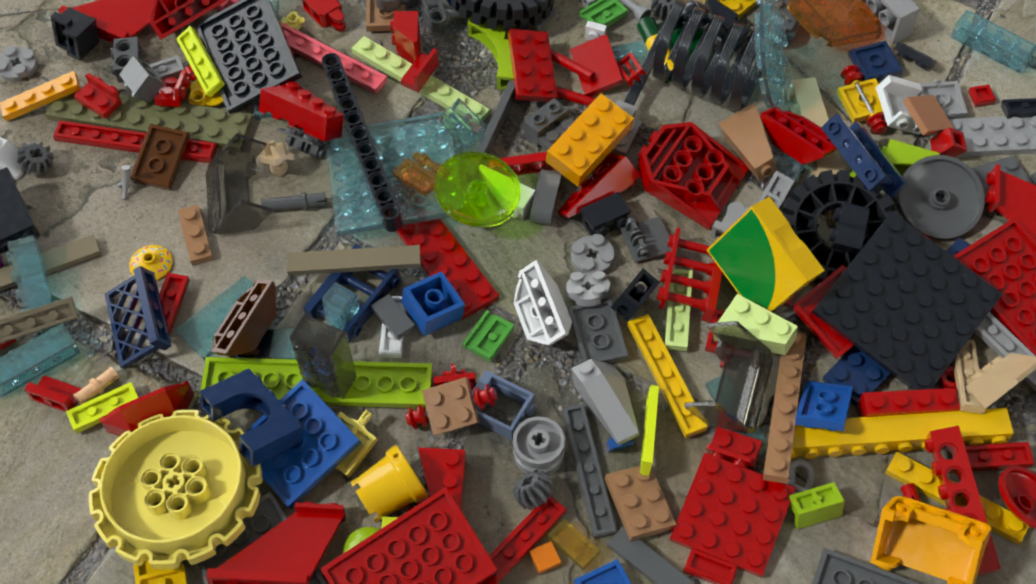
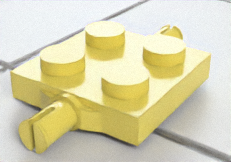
(358, 428)

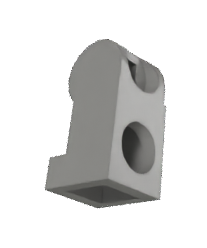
(734, 212)

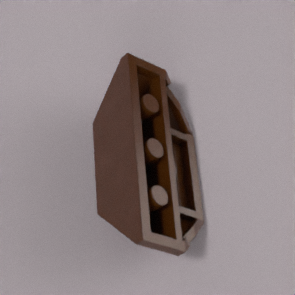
(246, 320)

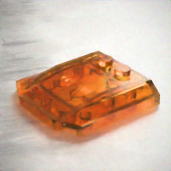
(836, 20)

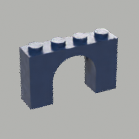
(248, 392)

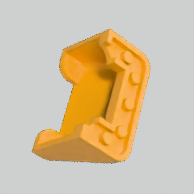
(930, 541)

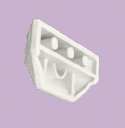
(541, 306)

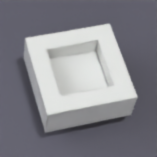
(594, 30)

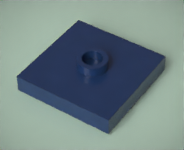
(875, 61)

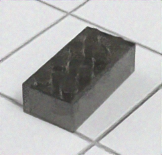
(323, 356)

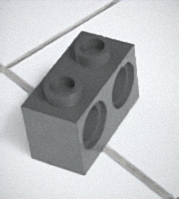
(122, 52)

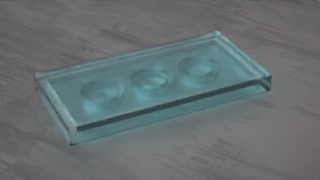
(202, 326)

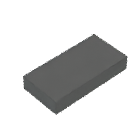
(393, 317)

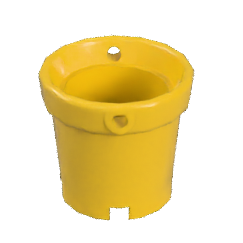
(389, 485)

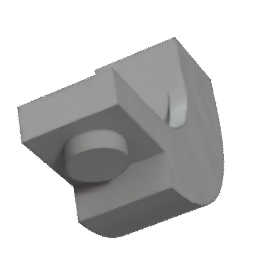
(778, 189)

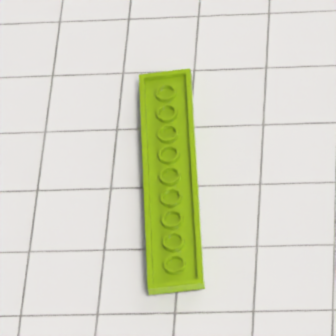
(375, 385)

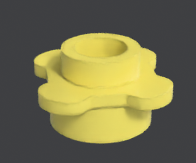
(293, 20)

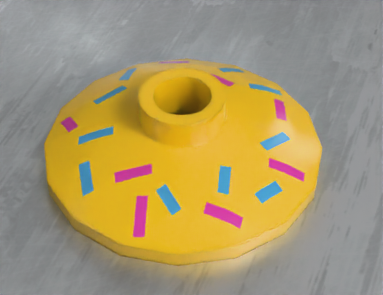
(160, 261)

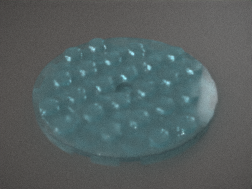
(771, 51)

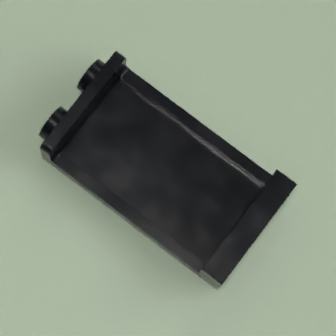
(14, 215)

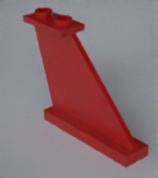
(117, 17)
(1012, 198)
(287, 551)

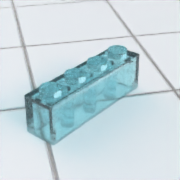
(994, 41)
(29, 273)
(36, 358)

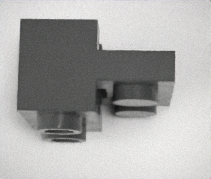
(547, 124)

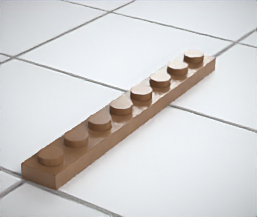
(784, 412)

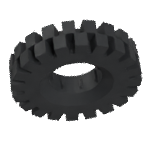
(504, 12)
(826, 193)

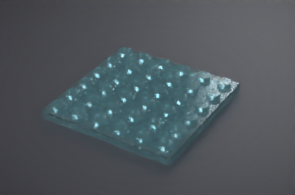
(394, 143)

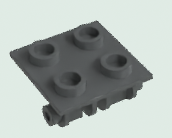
(303, 142)
(645, 238)

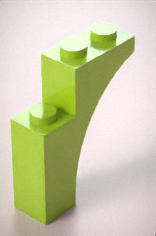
(498, 44)
(903, 155)

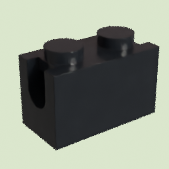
(605, 215)
(633, 296)

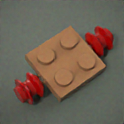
(450, 406)

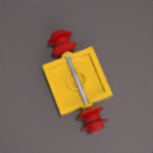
(862, 99)

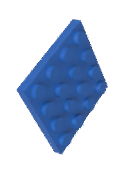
(322, 447)

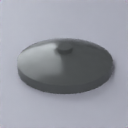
(941, 197)

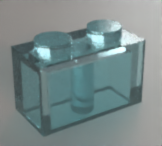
(463, 123)

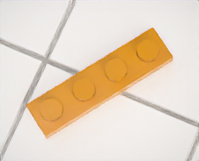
(40, 96)

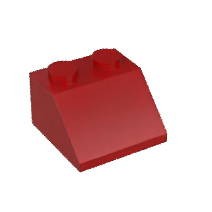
(406, 34)

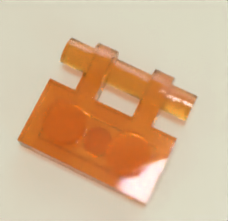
(415, 175)

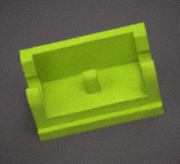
(816, 505)

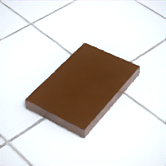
(160, 157)

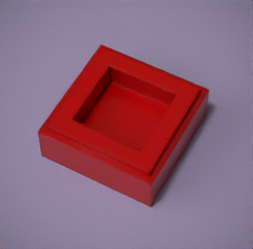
(982, 95)

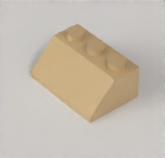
(1000, 376)

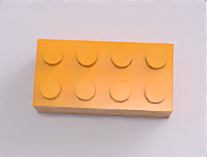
(589, 140)

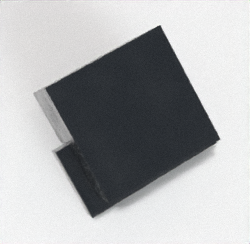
(75, 32)

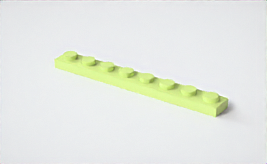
(397, 67)

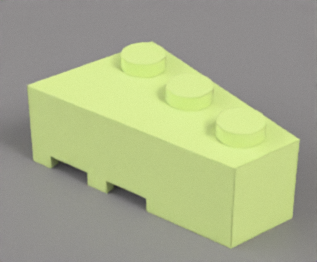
(766, 326)

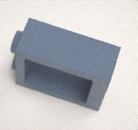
(512, 391)

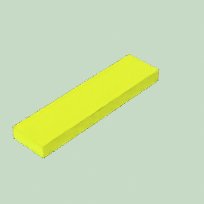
(200, 61)
(649, 430)

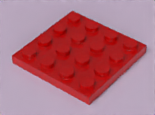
(732, 514)

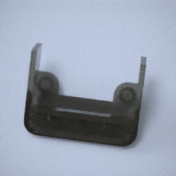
(228, 187)
(742, 380)

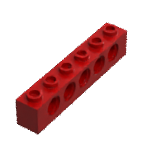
(952, 440)

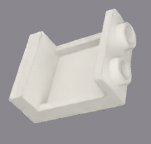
(892, 93)

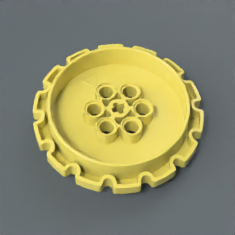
(160, 532)

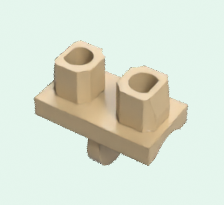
(276, 157)

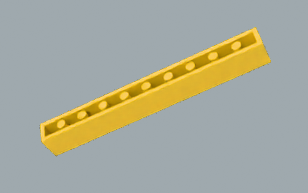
(900, 433)

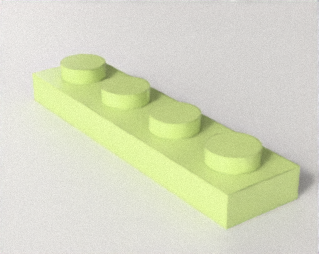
(678, 315)

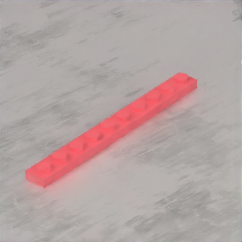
(315, 50)

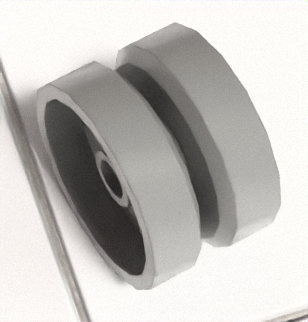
(538, 445)

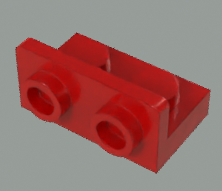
(173, 90)
(98, 96)
(735, 448)

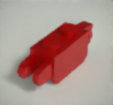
(326, 13)

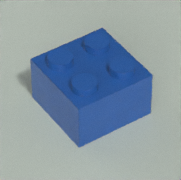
(433, 303)

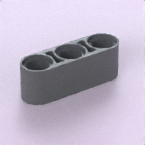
(546, 197)

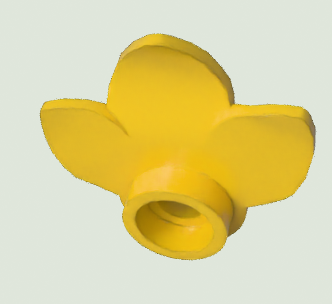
(198, 97)

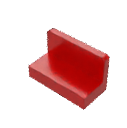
(420, 71)
(53, 393)

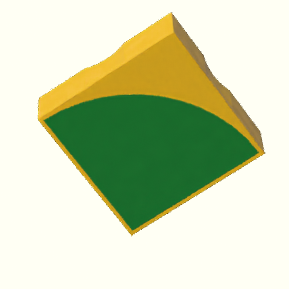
(764, 257)

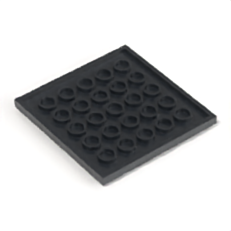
(907, 304)

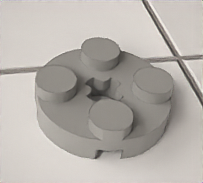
(17, 55)
(592, 244)
(579, 282)

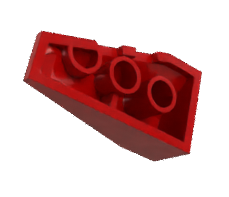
(609, 177)

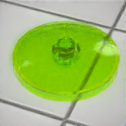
(477, 189)

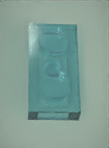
(637, 48)

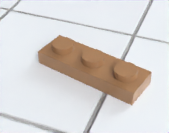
(195, 235)

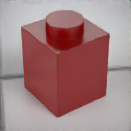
(949, 143)

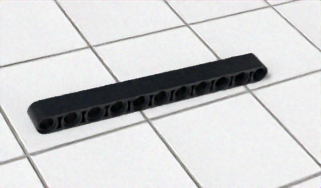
(362, 143)

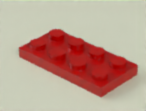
(532, 65)

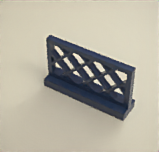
(150, 310)

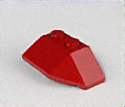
(172, 15)
(796, 135)
(161, 401)

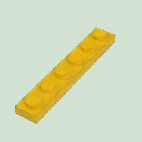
(666, 374)
(998, 518)

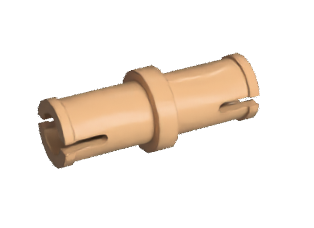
(96, 386)

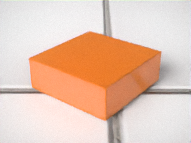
(545, 557)

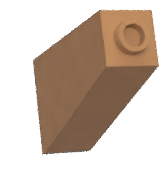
(748, 139)

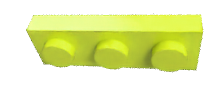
(89, 413)

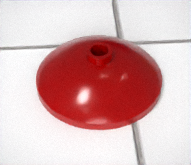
(1018, 492)

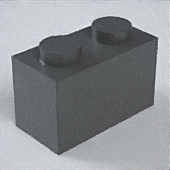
(141, 79)

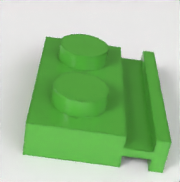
(604, 12)
(488, 336)

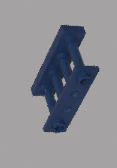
(864, 156)
(314, 307)

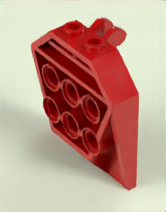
(662, 160)

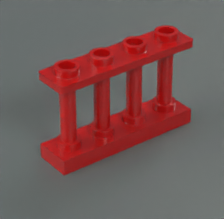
(710, 287)

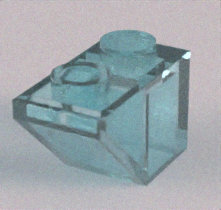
(339, 305)

